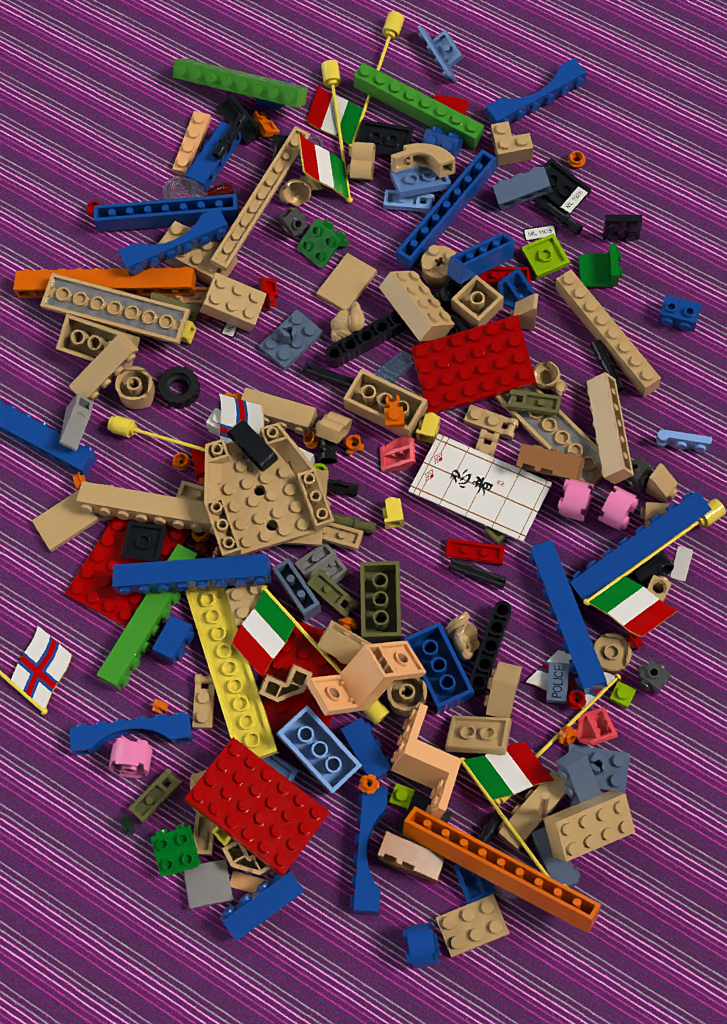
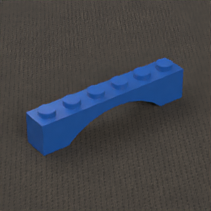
(569, 76)
(142, 256)
(90, 738)
(367, 894)

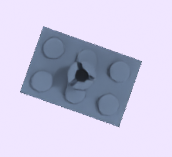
(291, 340)
(608, 767)

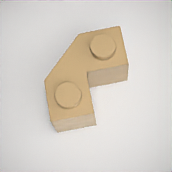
(280, 690)
(243, 860)

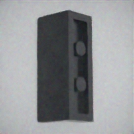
(230, 109)

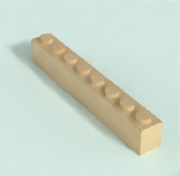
(605, 329)
(144, 507)

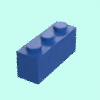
(367, 749)

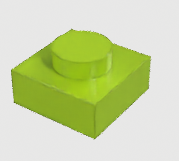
(622, 694)
(402, 796)

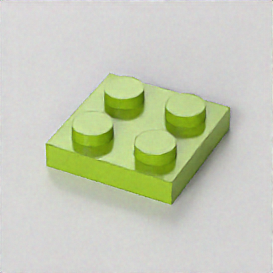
(545, 256)

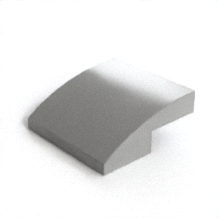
(324, 559)
(208, 884)

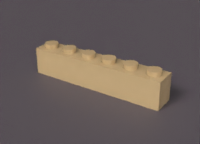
(609, 428)

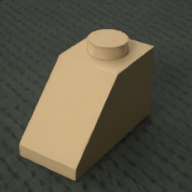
(526, 311)
(662, 484)

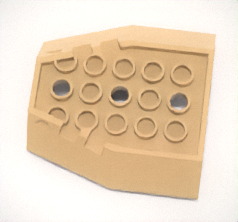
(290, 500)

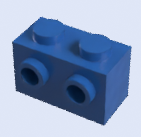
(448, 141)
(679, 313)
(173, 640)

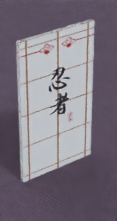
(480, 488)

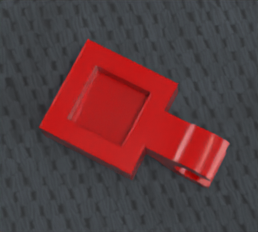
(270, 287)

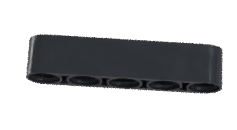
(360, 346)
(494, 639)

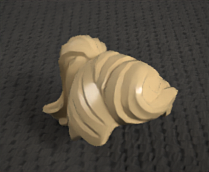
(298, 190)
(347, 322)
(548, 377)
(463, 636)

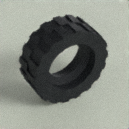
(185, 399)

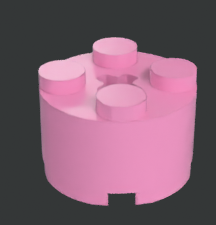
(576, 499)
(618, 508)
(130, 758)

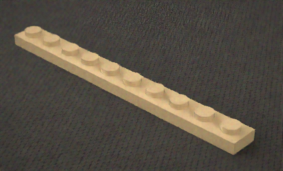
(258, 200)
(333, 533)

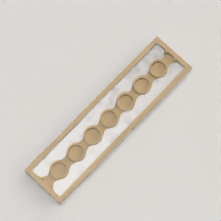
(115, 308)
(560, 434)

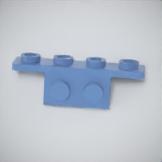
(444, 49)

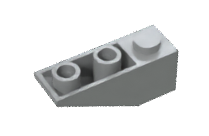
(75, 421)

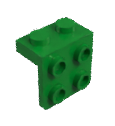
(322, 242)
(601, 268)
(175, 850)

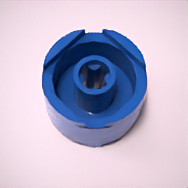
(422, 945)

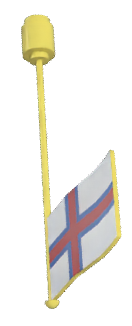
(232, 412)
(40, 669)
(540, 679)

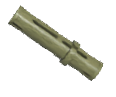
(356, 523)

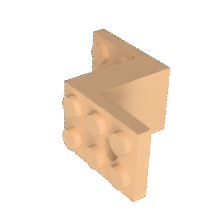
(365, 677)
(425, 763)

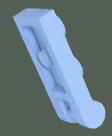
(410, 203)
(683, 440)

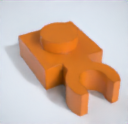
(266, 127)
(394, 415)

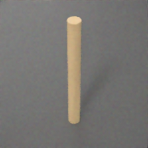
(543, 804)

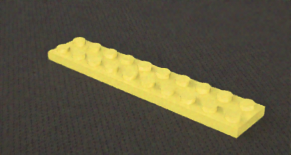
(231, 671)

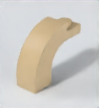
(426, 156)

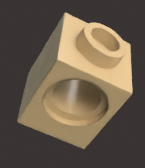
(662, 583)

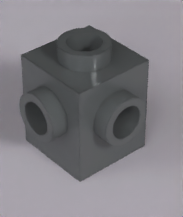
(292, 222)
(642, 472)
(653, 676)

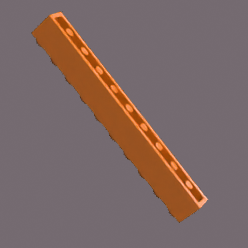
(164, 280)
(501, 869)

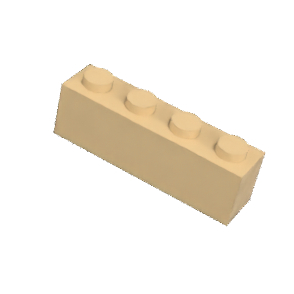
(104, 367)
(283, 411)
(340, 642)
(526, 818)

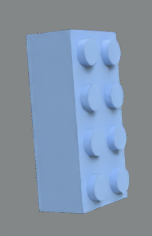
(318, 749)

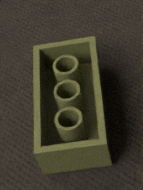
(380, 601)

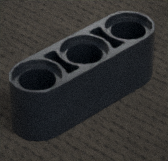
(252, 445)

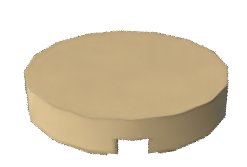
(613, 652)

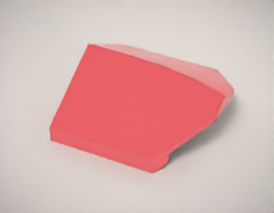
(398, 454)
(595, 727)

